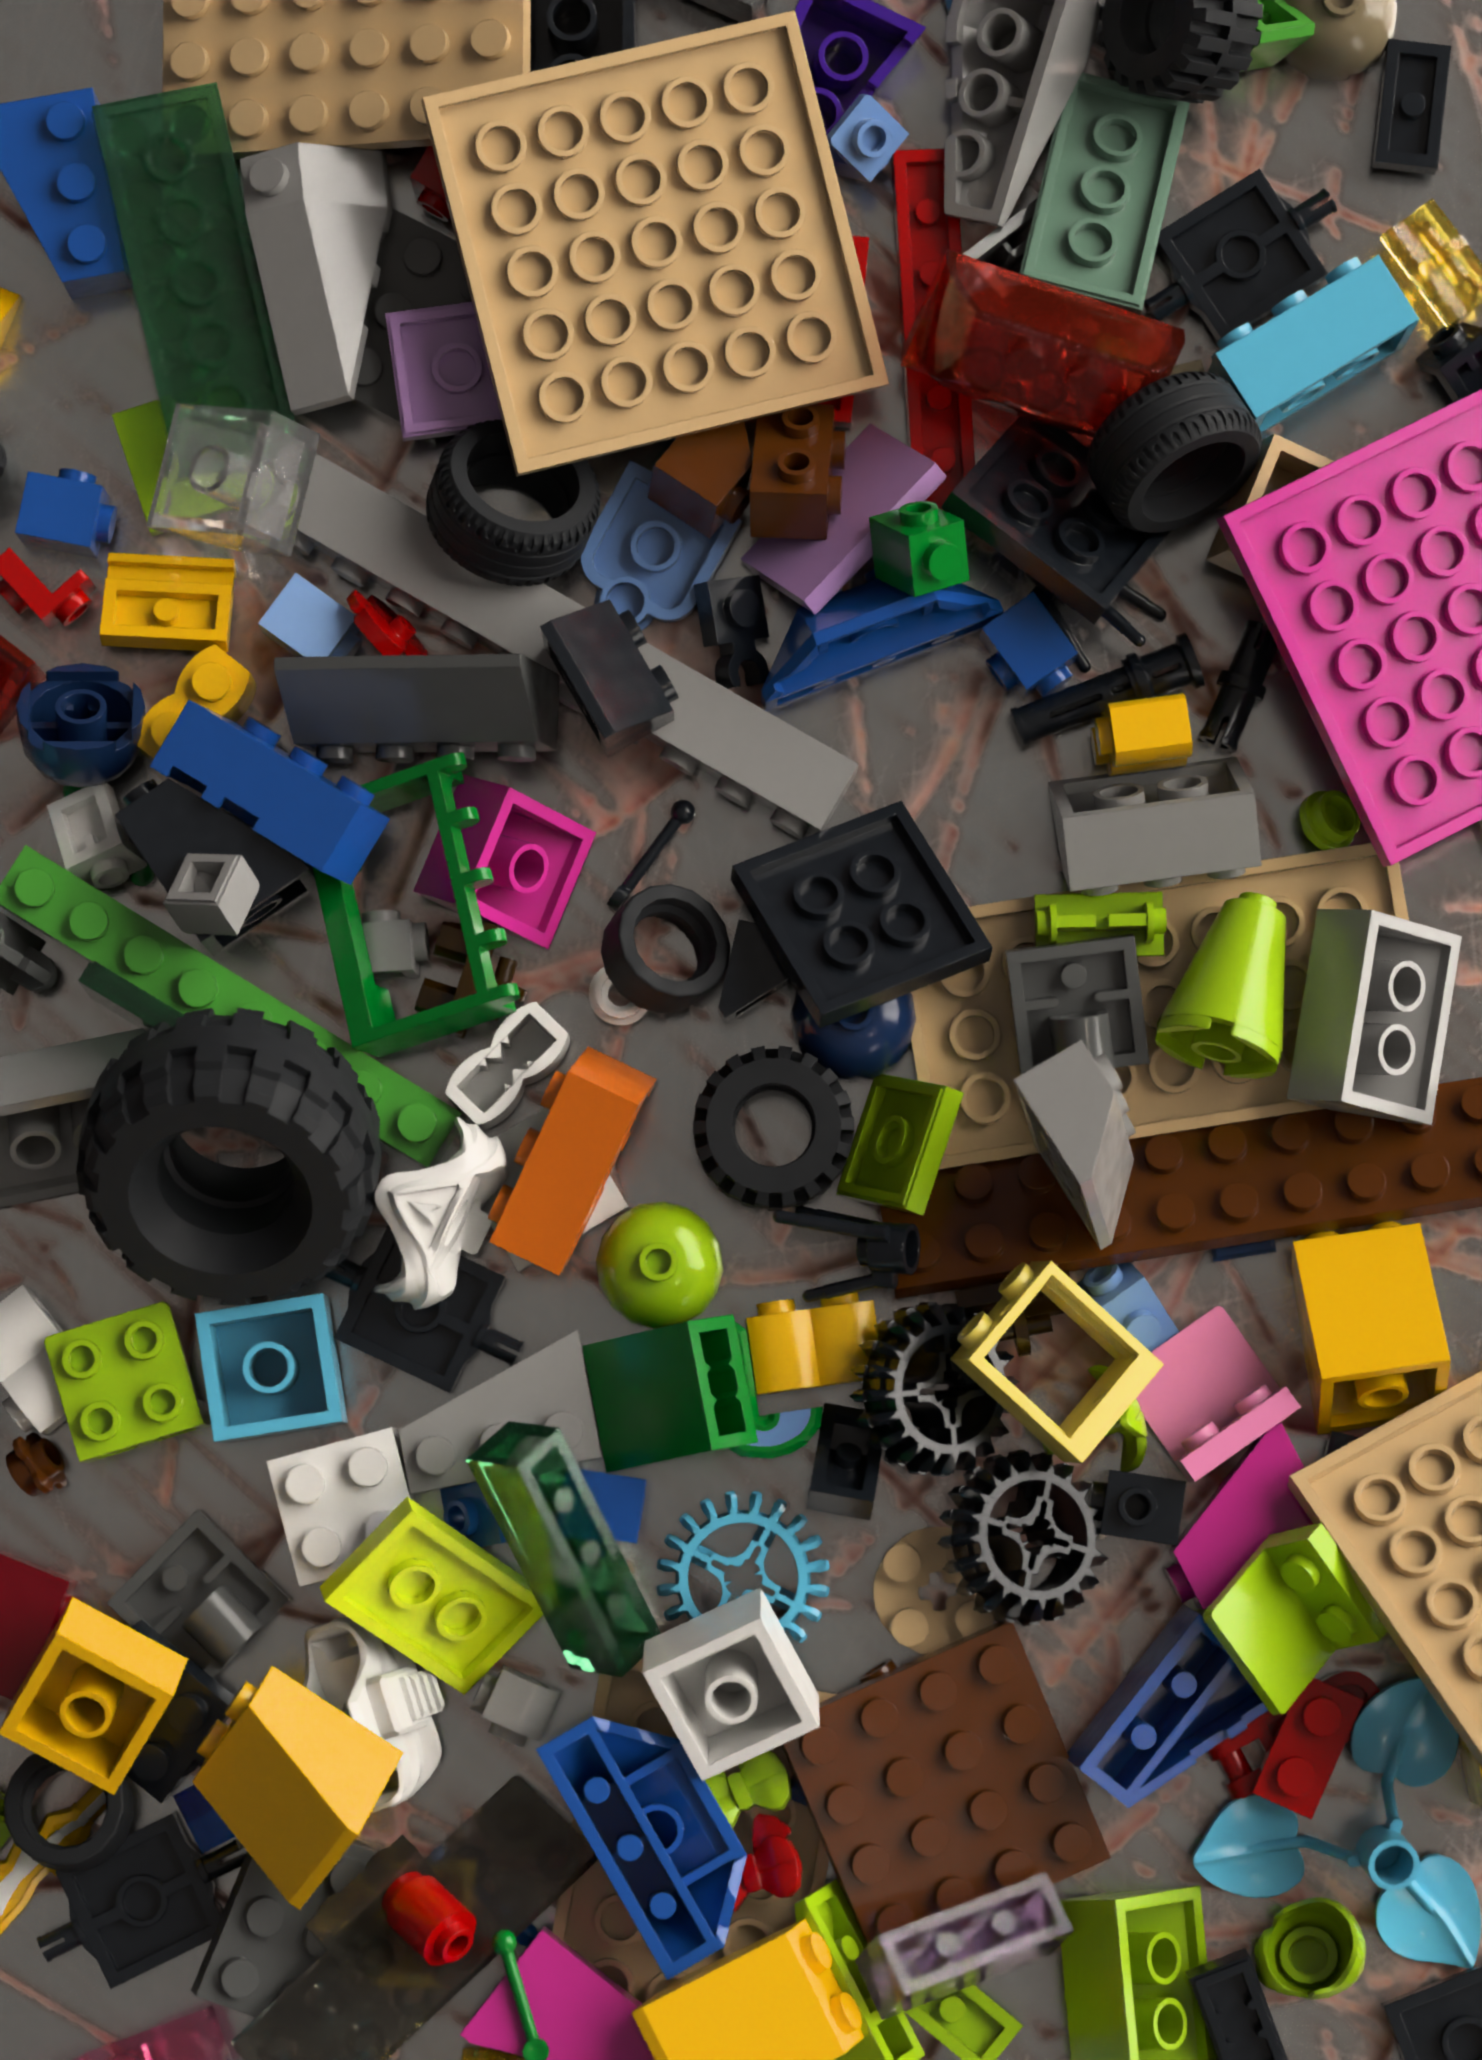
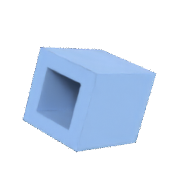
(310, 622)

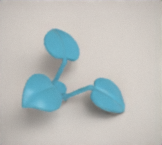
(1425, 1903)

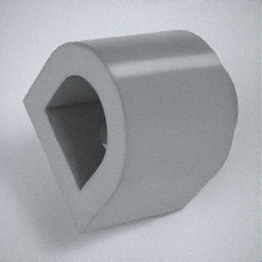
(395, 945)
(515, 1705)

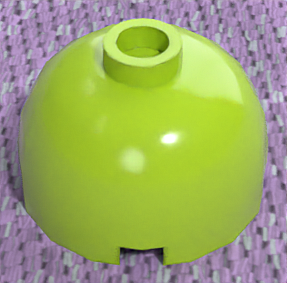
(659, 1264)

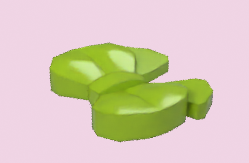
(759, 1783)

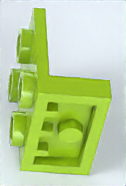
(125, 1382)
(1291, 1614)

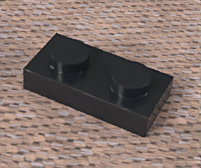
(1411, 106)

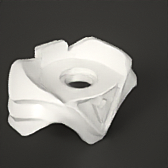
(439, 1215)
(381, 1693)

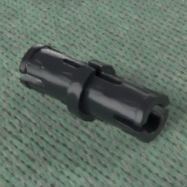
(1240, 687)

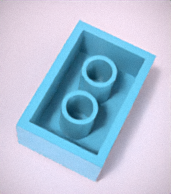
(1316, 341)

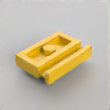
(167, 602)

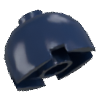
(81, 724)
(860, 1044)

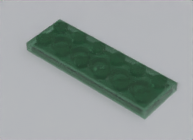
(189, 251)

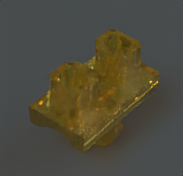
(1437, 262)

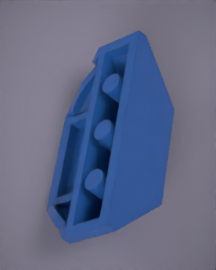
(869, 631)
(652, 1834)

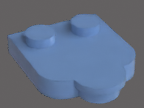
(649, 556)

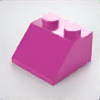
(531, 857)

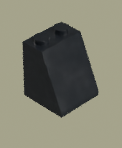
(173, 821)

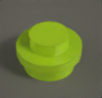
(1329, 819)

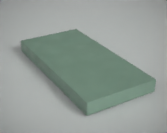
(1105, 192)

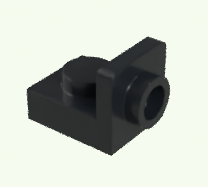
(1455, 359)

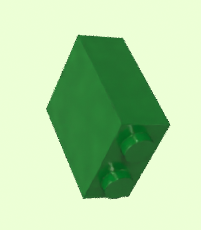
(670, 1393)

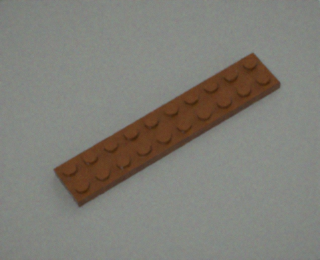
(1204, 1192)

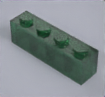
(564, 1547)

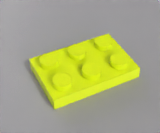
(433, 1596)

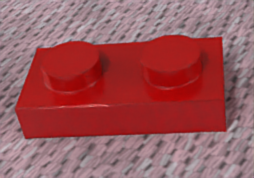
(1307, 1748)

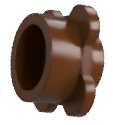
(36, 1465)

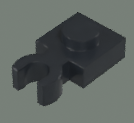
(733, 618)

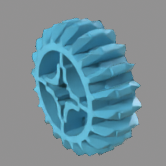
(769, 1526)

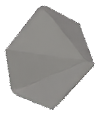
(212, 894)

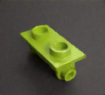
(1083, 917)

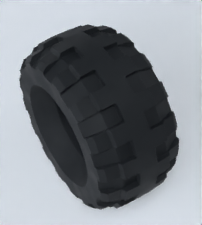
(217, 1224)

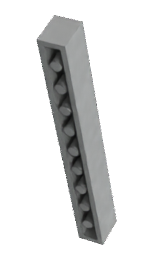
(712, 727)

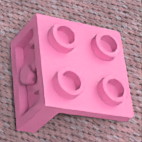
(1211, 1395)

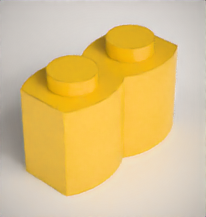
(209, 680)
(1143, 735)
(809, 1345)

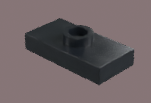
(1235, 2009)

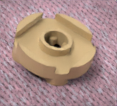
(898, 1600)

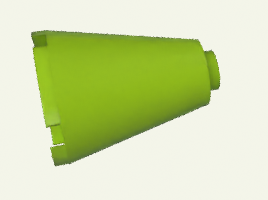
(1232, 993)

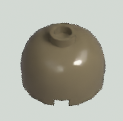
(1345, 37)

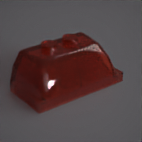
(1035, 345)

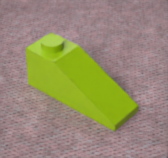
(833, 1919)

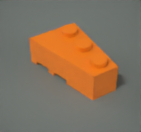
(568, 1159)

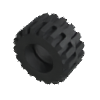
(1179, 46)
(763, 1072)

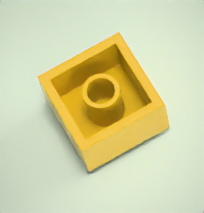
(93, 1696)

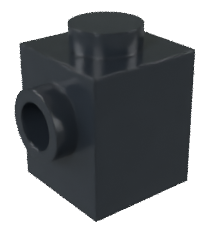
(1139, 1506)

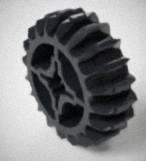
(952, 1422)
(1006, 1582)

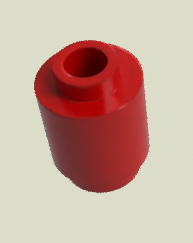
(429, 1918)

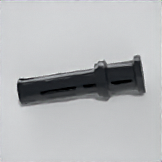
(1033, 718)

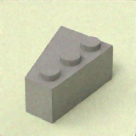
(539, 1390)

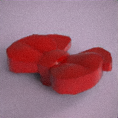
(383, 627)
(774, 1863)

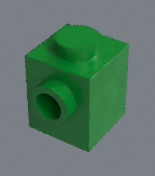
(919, 548)

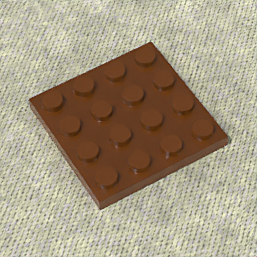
(943, 1784)

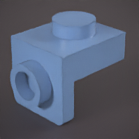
(864, 139)
(1131, 1302)

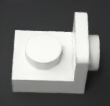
(92, 837)

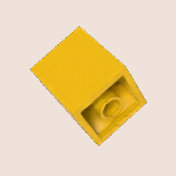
(1368, 1324)
(292, 1780)
(756, 2005)

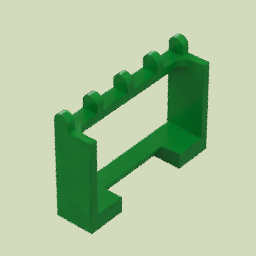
(369, 1006)

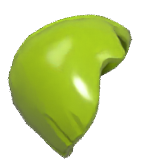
(1311, 1950)

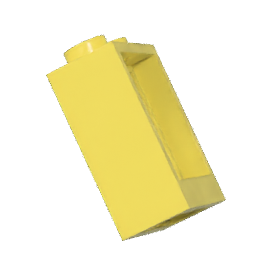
(1106, 1399)

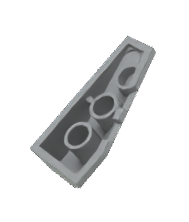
(1006, 92)
(316, 246)

